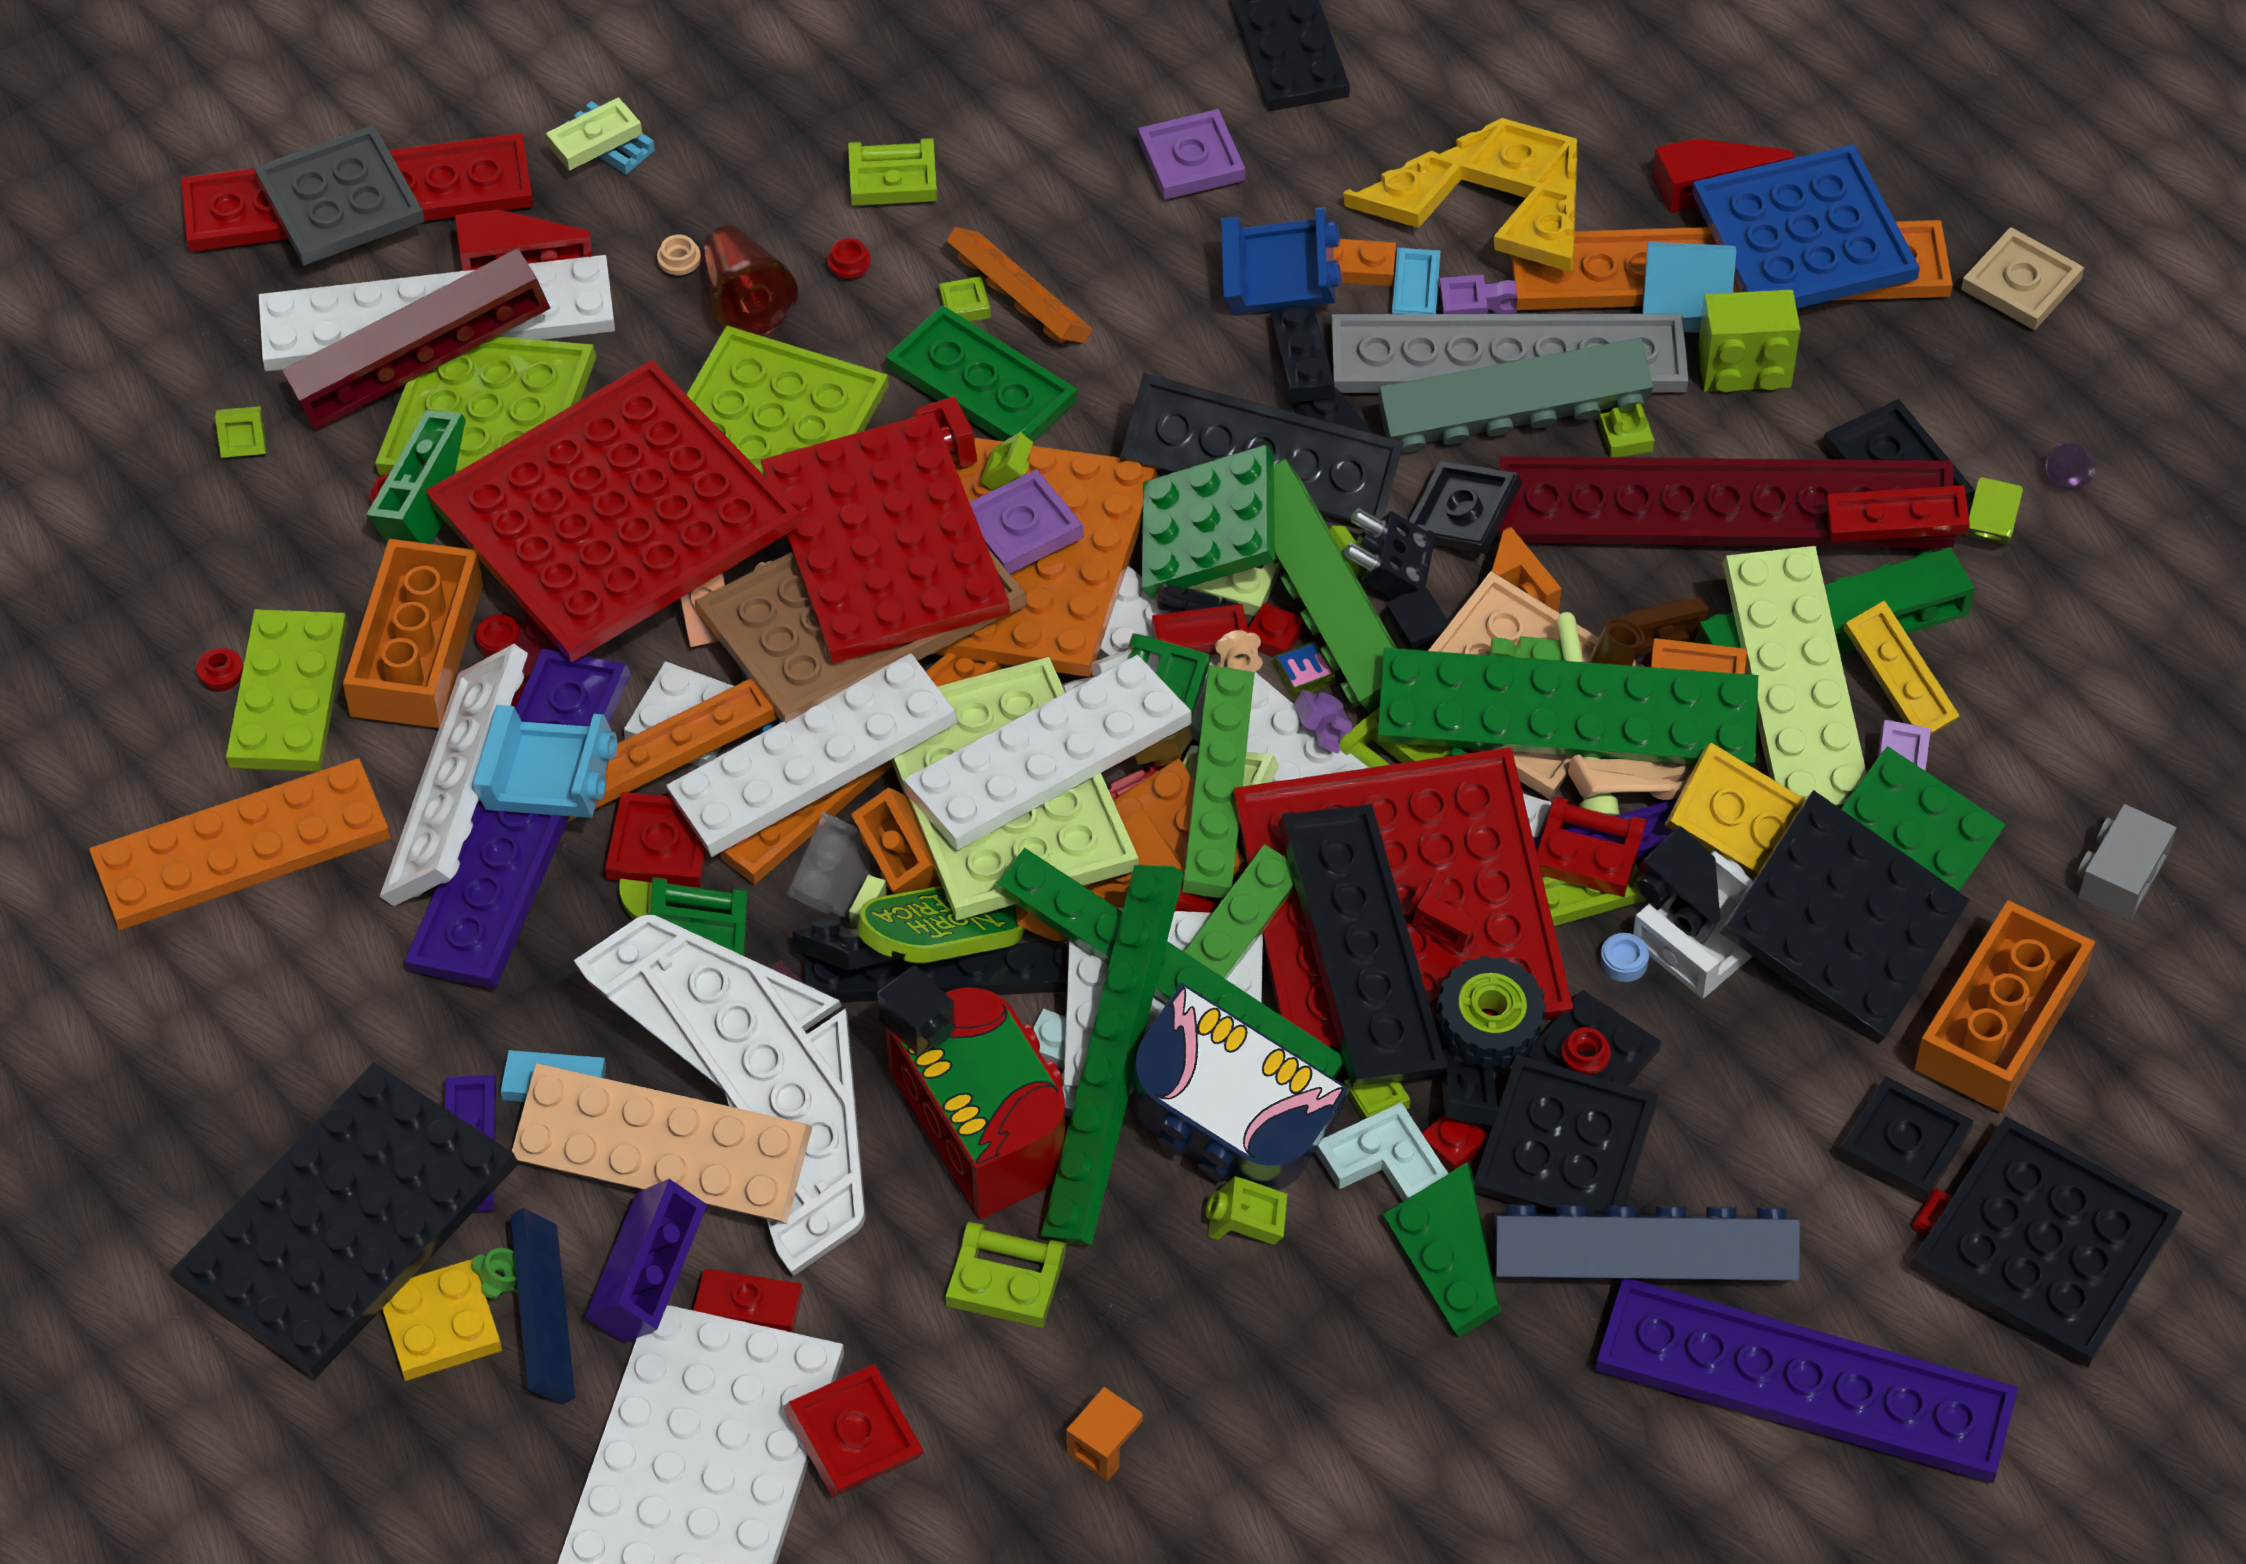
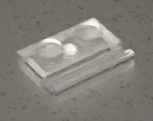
(832, 868)

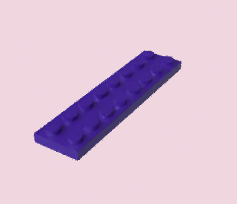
(506, 855)
(1807, 1379)

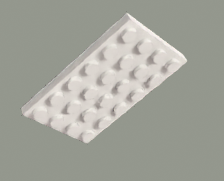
(700, 1446)

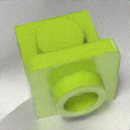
(1247, 1210)

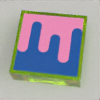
(1304, 669)

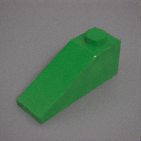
(428, 458)

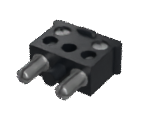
(1395, 555)

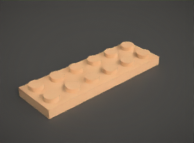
(649, 1136)

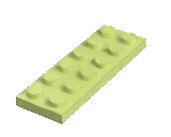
(1801, 680)

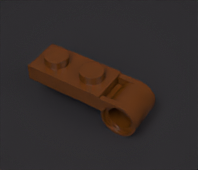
(1634, 633)

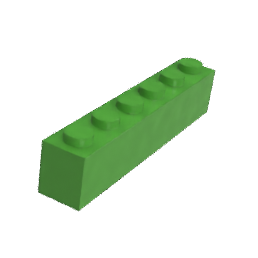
(1329, 590)

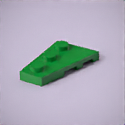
(1449, 1249)

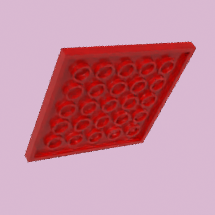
(613, 509)
(1433, 816)

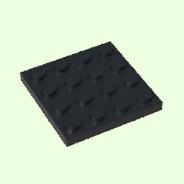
(1845, 916)
(2046, 1241)

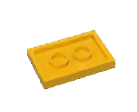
(1734, 809)

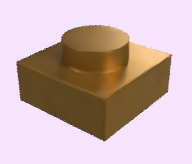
(1165, 750)

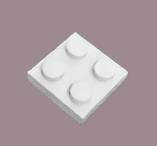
(670, 694)

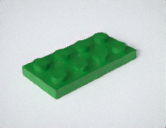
(988, 378)

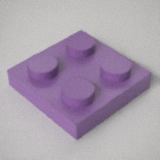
(1191, 154)
(1025, 521)

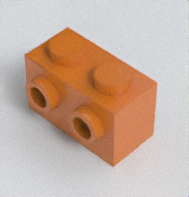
(896, 842)

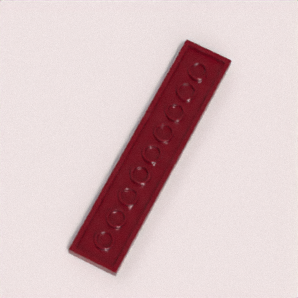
(1702, 499)

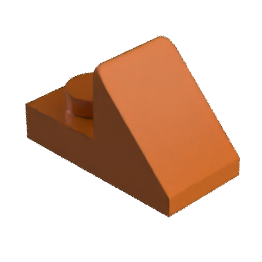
(1522, 569)

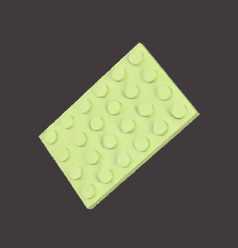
(1072, 832)

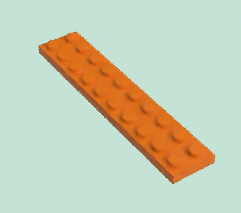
(1613, 265)

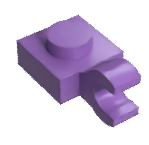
(1473, 296)
(1325, 717)

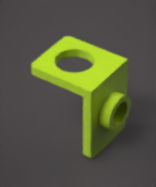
(1994, 511)

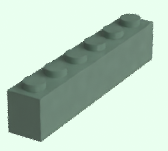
(1516, 394)

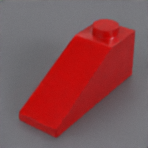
(1697, 159)
(497, 232)

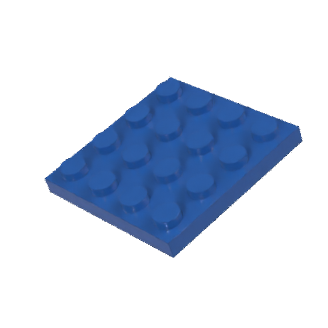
(1807, 227)

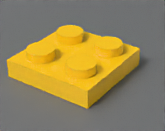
(441, 1321)

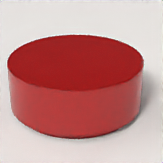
(496, 634)

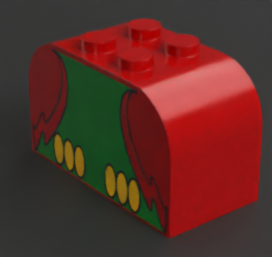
(986, 1102)

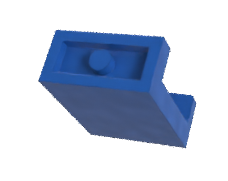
(1280, 264)

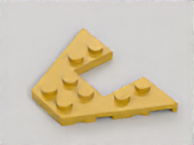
(1501, 157)

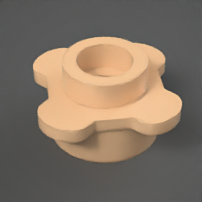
(1238, 643)

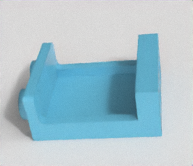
(544, 765)

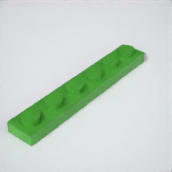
(1218, 771)

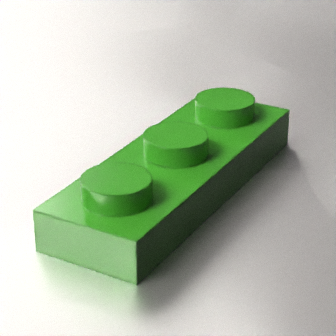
(1243, 913)

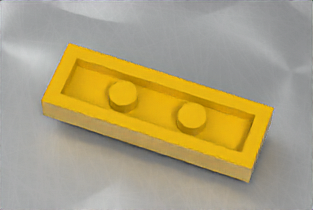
(1900, 669)

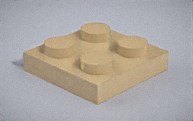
(2022, 278)

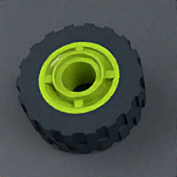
(1494, 986)

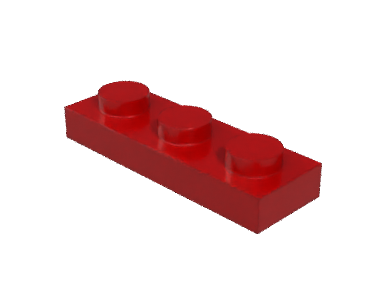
(1897, 513)

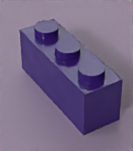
(646, 1261)

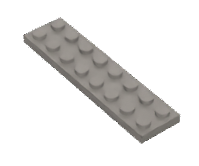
(1409, 347)

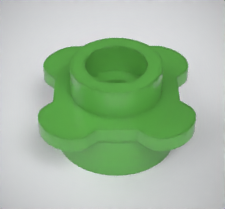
(500, 1261)

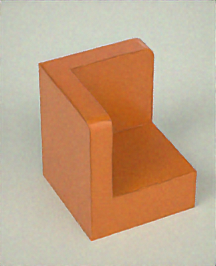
(1100, 1432)

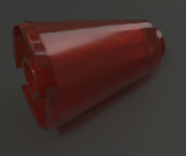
(747, 282)

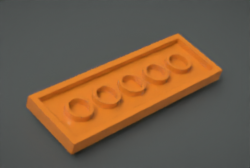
(239, 844)

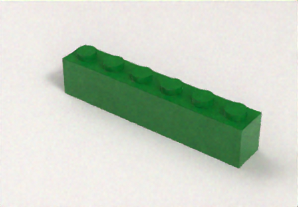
(1918, 592)

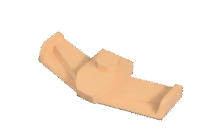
(1622, 776)

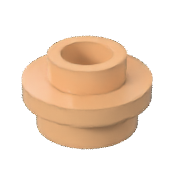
(678, 255)

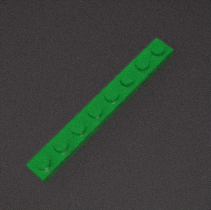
(1094, 927)
(1112, 1055)

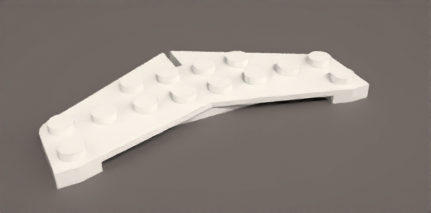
(750, 1039)

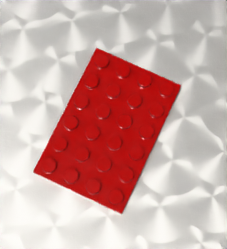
(886, 538)

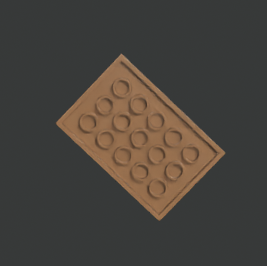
(778, 643)

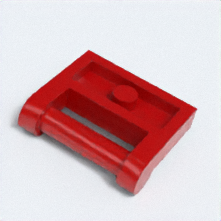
(1585, 858)

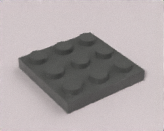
(339, 195)

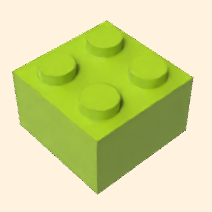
(1748, 340)

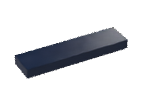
(542, 1306)

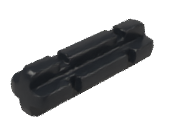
(1171, 597)

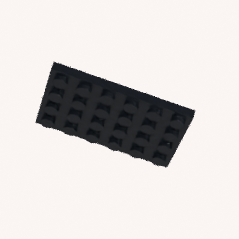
(344, 1219)

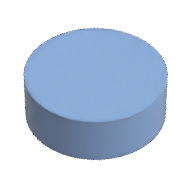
(1624, 957)

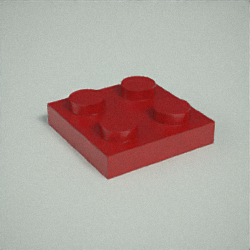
(654, 841)
(853, 1430)

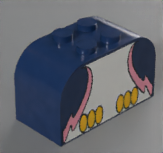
(1230, 1094)

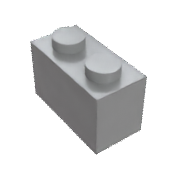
(2125, 862)

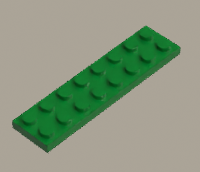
(1565, 707)

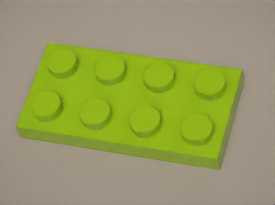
(287, 690)

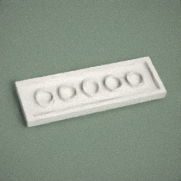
(1047, 752)
(811, 754)
(445, 795)

